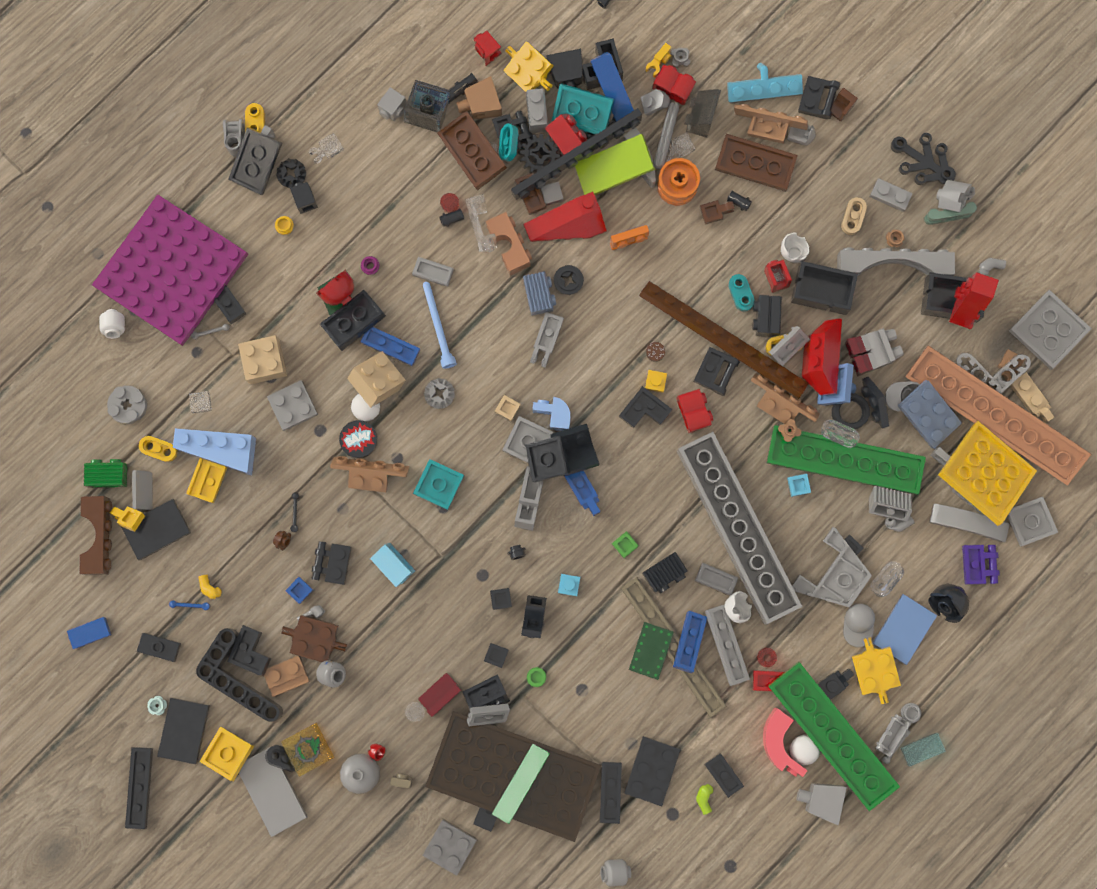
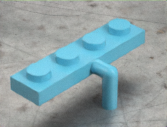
(765, 86)

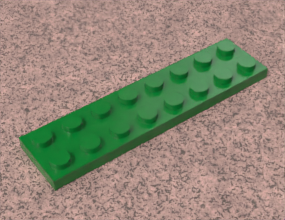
(857, 464)
(834, 736)

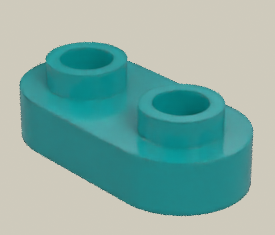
(508, 142)
(741, 292)

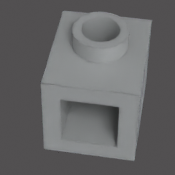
(392, 105)

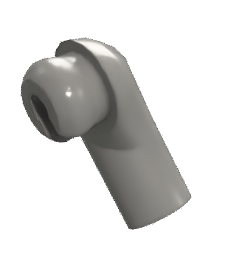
(991, 263)
(898, 525)

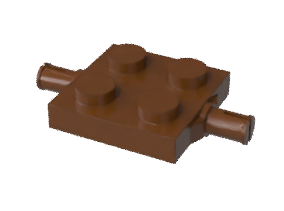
(314, 638)

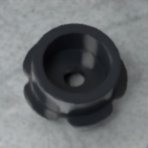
(516, 552)

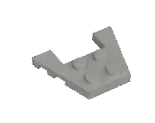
(843, 578)

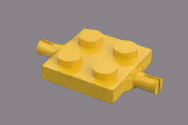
(528, 67)
(876, 670)

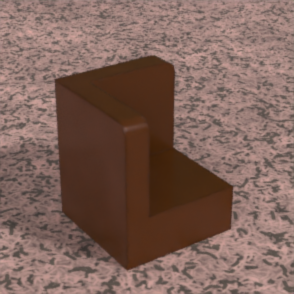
(843, 104)

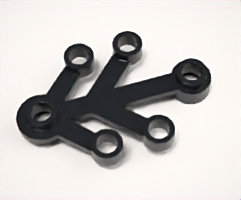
(926, 160)

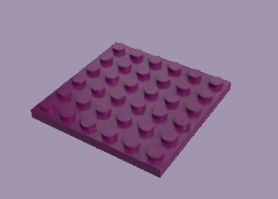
(170, 269)

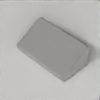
(142, 490)

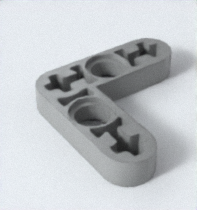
(996, 378)

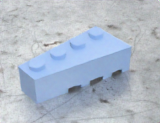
(226, 449)

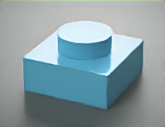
(799, 485)
(569, 585)

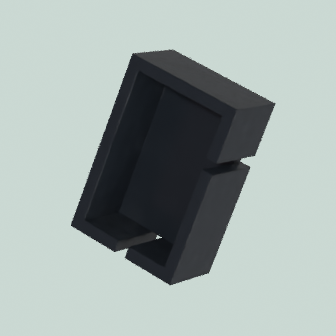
(824, 288)
(939, 295)

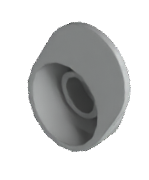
(898, 392)
(858, 624)

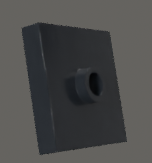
(547, 459)

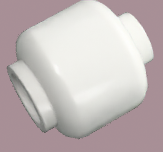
(112, 323)

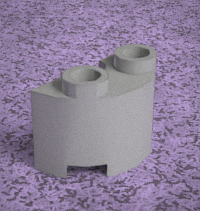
(954, 195)

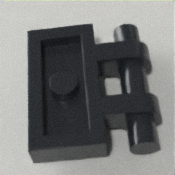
(521, 122)
(337, 564)

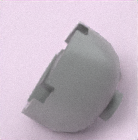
(359, 773)

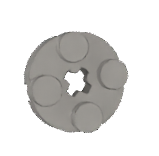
(121, 395)

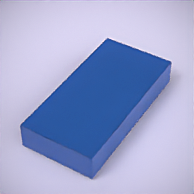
(89, 633)

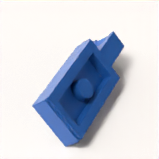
(584, 491)

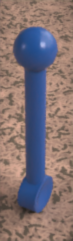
(205, 606)

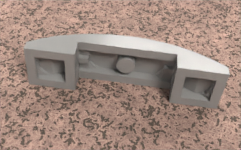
(969, 522)

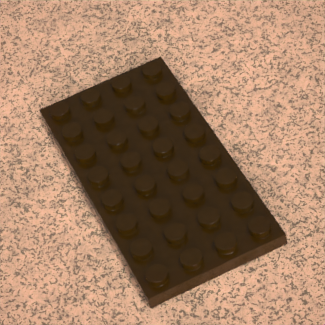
(482, 760)

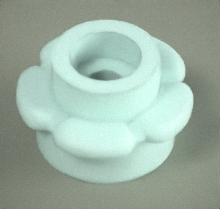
(152, 705)

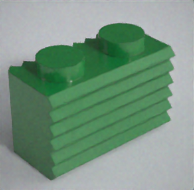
(105, 474)

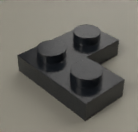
(877, 402)
(645, 403)
(244, 652)

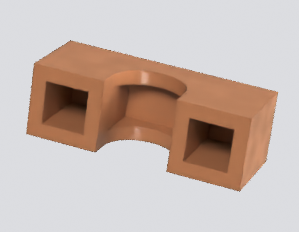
(516, 258)

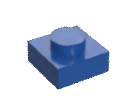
(299, 590)

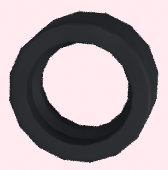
(864, 407)

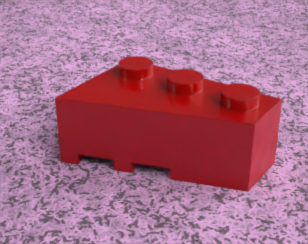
(971, 298)

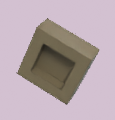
(401, 780)

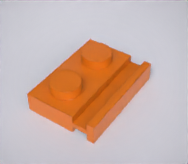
(629, 237)

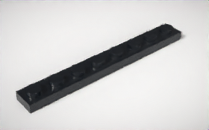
(584, 151)

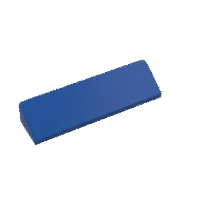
(612, 85)

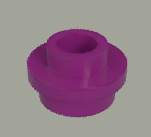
(367, 260)

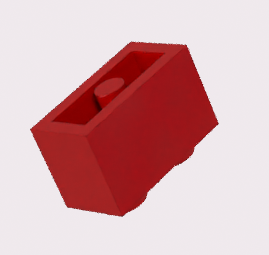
(566, 133)

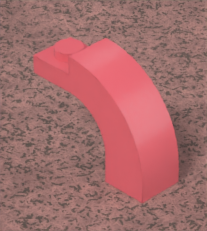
(773, 736)

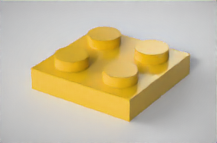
(226, 754)

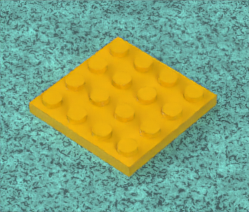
(987, 473)

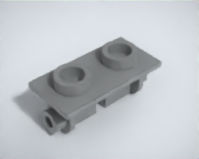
(893, 735)

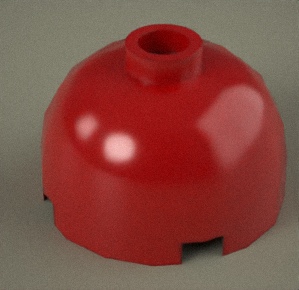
(337, 290)

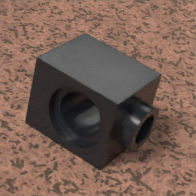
(303, 197)

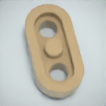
(854, 217)

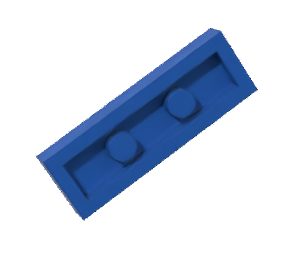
(391, 346)
(690, 642)

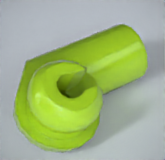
(702, 798)

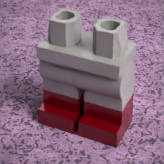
(878, 350)

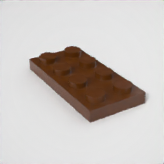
(472, 150)
(756, 162)

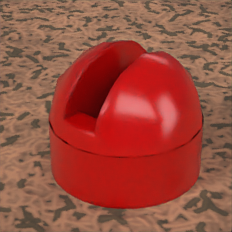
(376, 752)

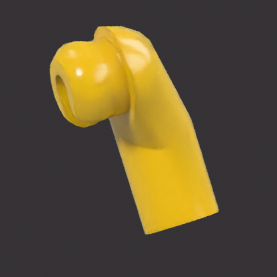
(207, 589)

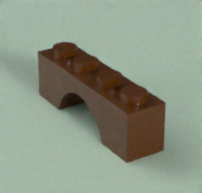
(96, 559)

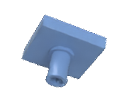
(844, 388)

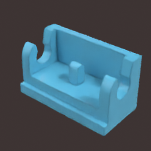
(392, 564)

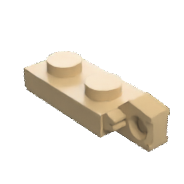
(1032, 397)

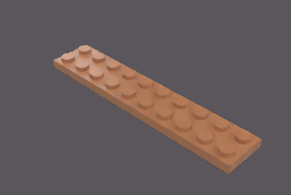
(1000, 415)

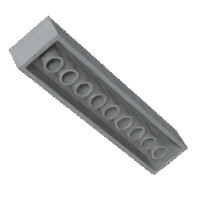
(739, 528)

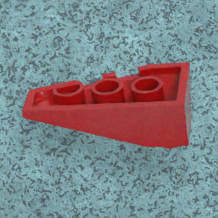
(571, 220)

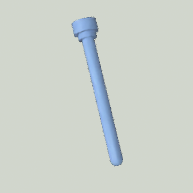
(447, 359)

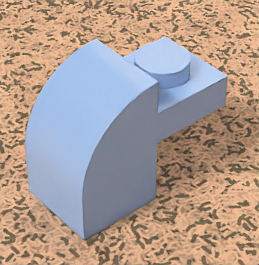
(558, 410)

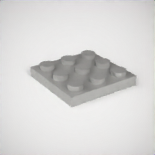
(1050, 329)

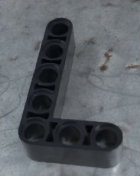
(232, 681)

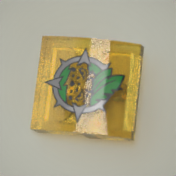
(307, 749)

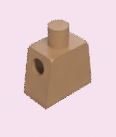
(481, 100)

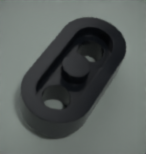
(283, 761)

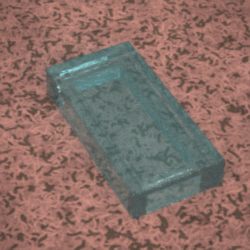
(923, 749)

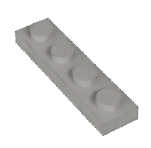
(727, 645)

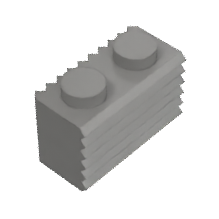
(536, 110)
(890, 503)

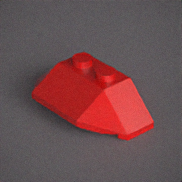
(822, 357)

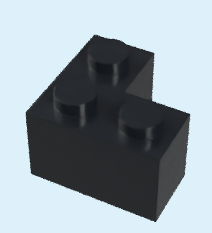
(590, 78)

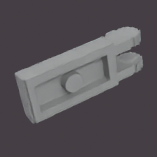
(547, 337)

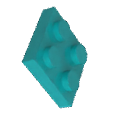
(438, 484)

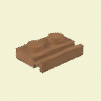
(286, 676)

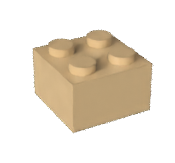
(262, 359)
(376, 379)

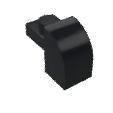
(534, 616)

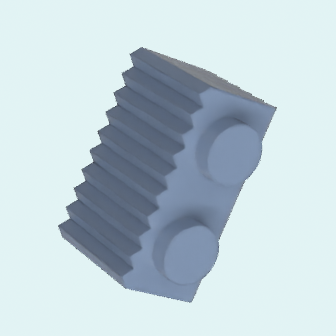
(538, 293)

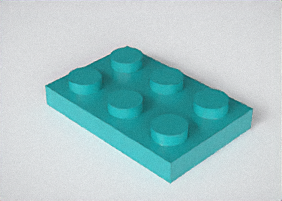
(587, 108)

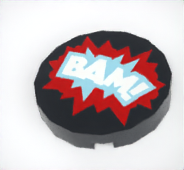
(358, 439)

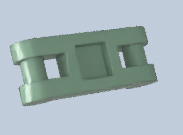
(935, 216)

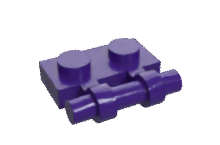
(974, 564)

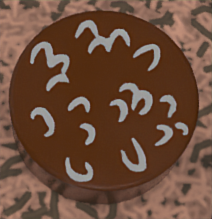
(655, 351)

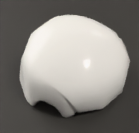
(794, 248)
(362, 410)
(737, 607)
(804, 750)

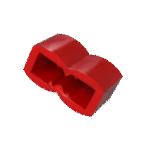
(674, 84)
(694, 410)

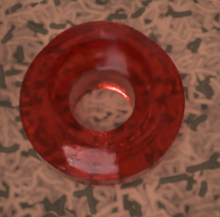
(773, 657)

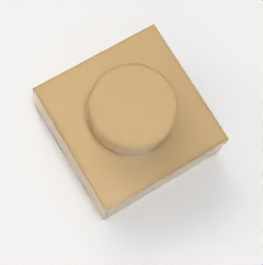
(507, 408)

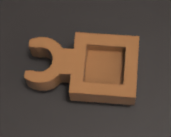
(1005, 359)

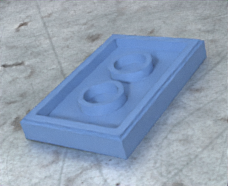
(904, 629)

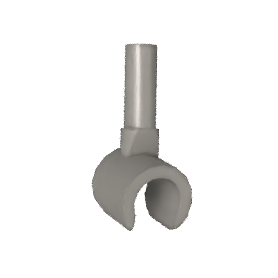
(317, 611)

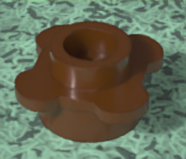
(282, 540)

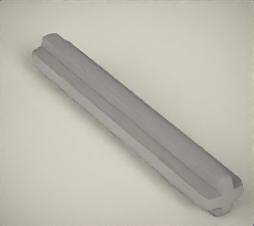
(666, 135)

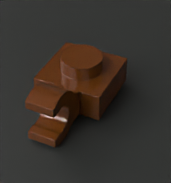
(714, 212)

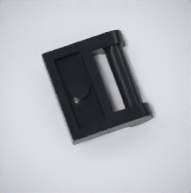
(812, 97)
(710, 368)

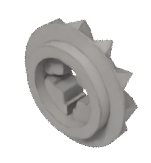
(437, 402)

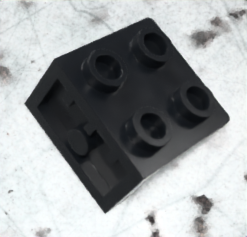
(578, 448)

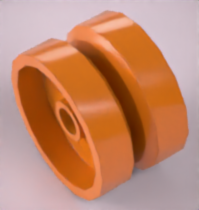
(669, 187)

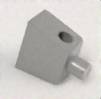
(824, 801)

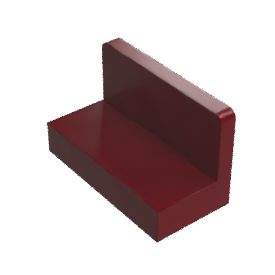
(439, 694)

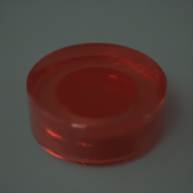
(449, 202)

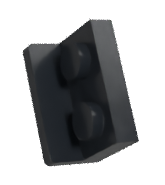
(486, 693)

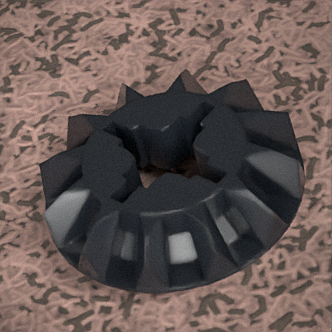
(289, 181)
(565, 272)

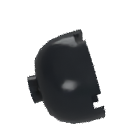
(949, 601)

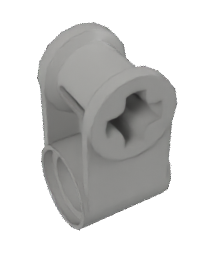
(233, 133)

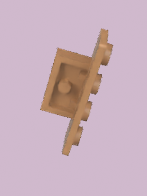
(769, 125)
(780, 403)
(368, 474)

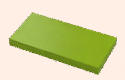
(615, 165)

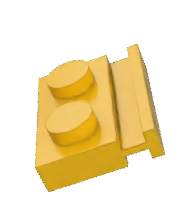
(206, 480)

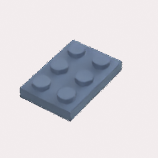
(929, 414)

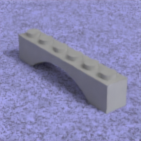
(925, 261)

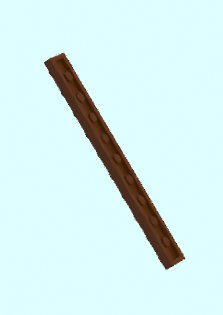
(724, 339)

